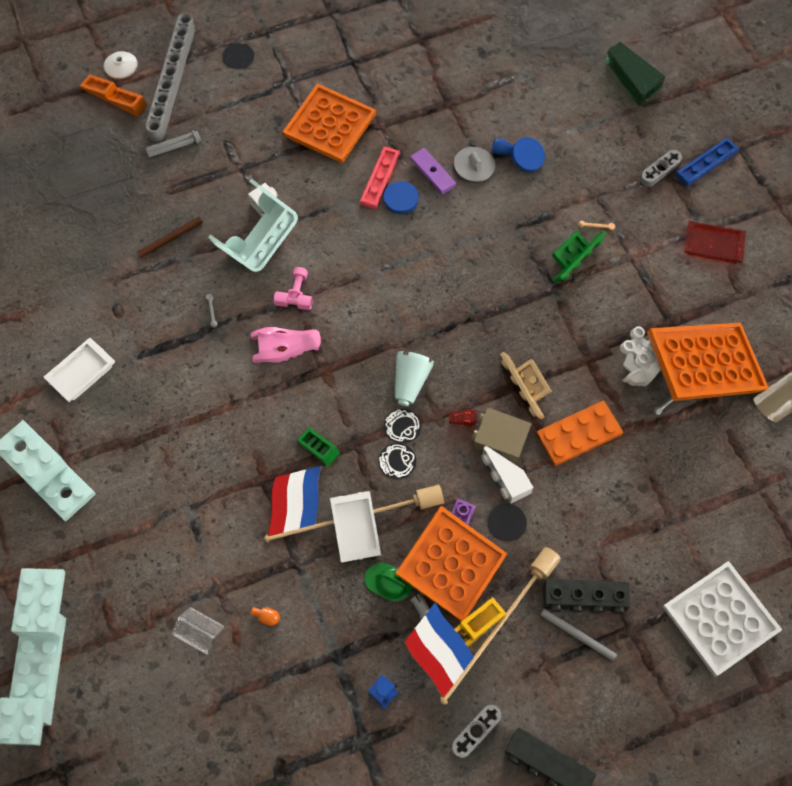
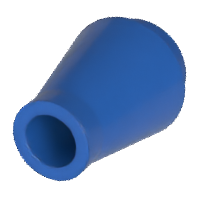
(501, 147)

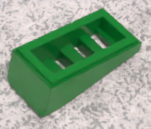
(328, 453)

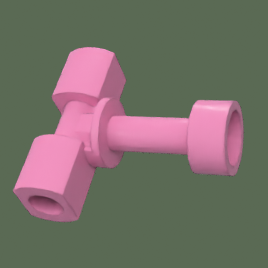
(294, 295)

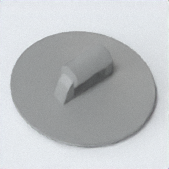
(474, 164)

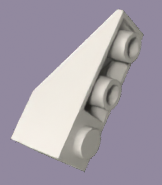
(510, 477)

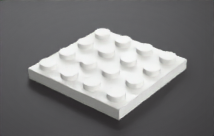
(722, 618)

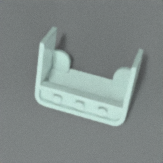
(265, 236)

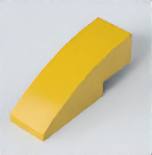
(480, 621)

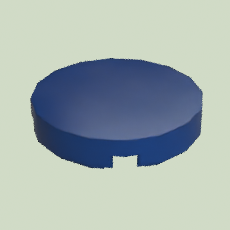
(527, 154)
(401, 197)

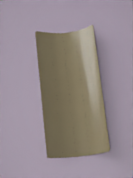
(777, 400)

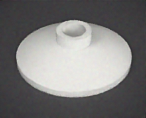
(120, 65)

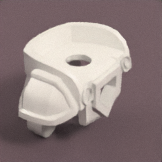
(644, 358)

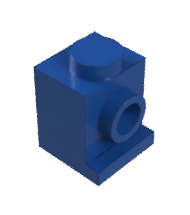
(382, 691)

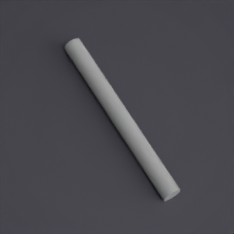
(578, 634)

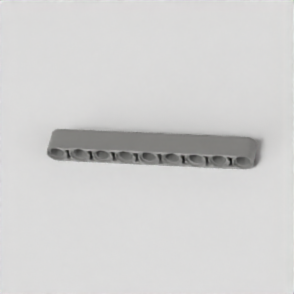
(170, 77)

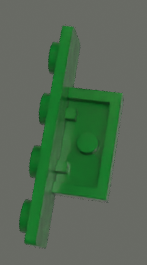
(573, 251)

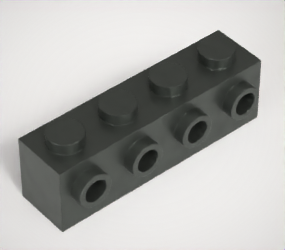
(586, 595)

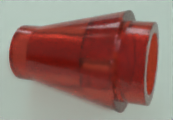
(464, 417)

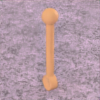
(611, 226)

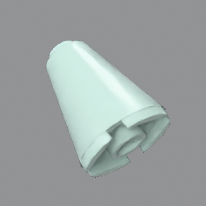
(410, 376)

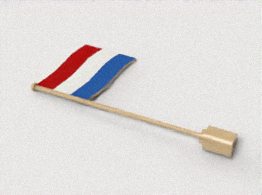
(297, 503)
(443, 651)

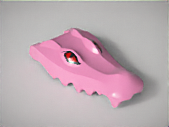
(281, 344)

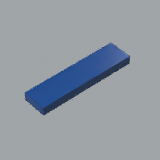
(707, 161)

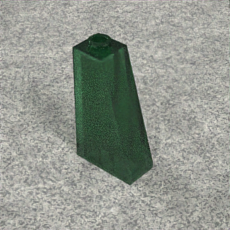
(634, 73)

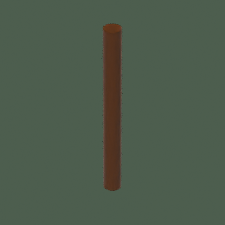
(169, 237)

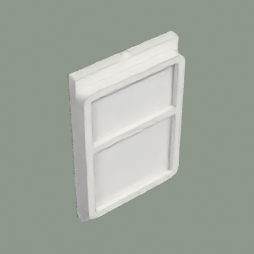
(80, 370)
(355, 526)

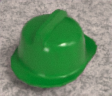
(381, 580)

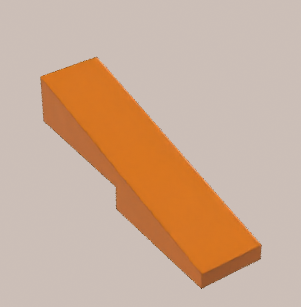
(109, 92)

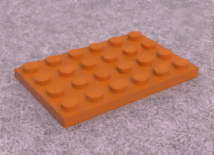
(707, 361)

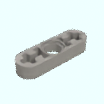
(663, 161)
(491, 723)

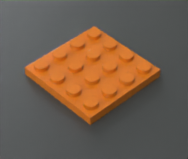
(329, 123)
(451, 564)

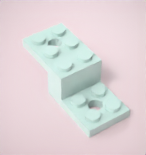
(44, 470)

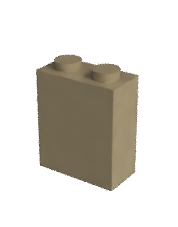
(501, 434)

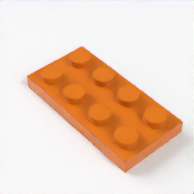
(579, 433)

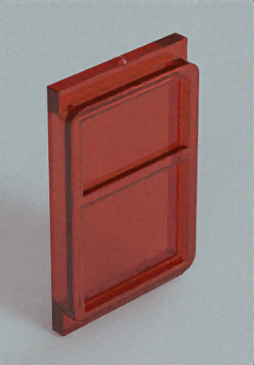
(715, 242)

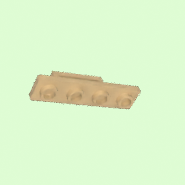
(530, 381)

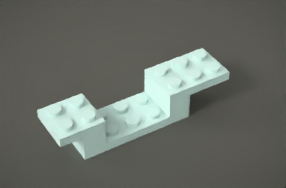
(37, 657)

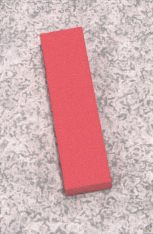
(379, 178)

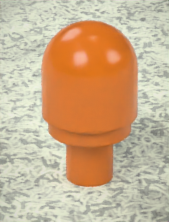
(266, 615)

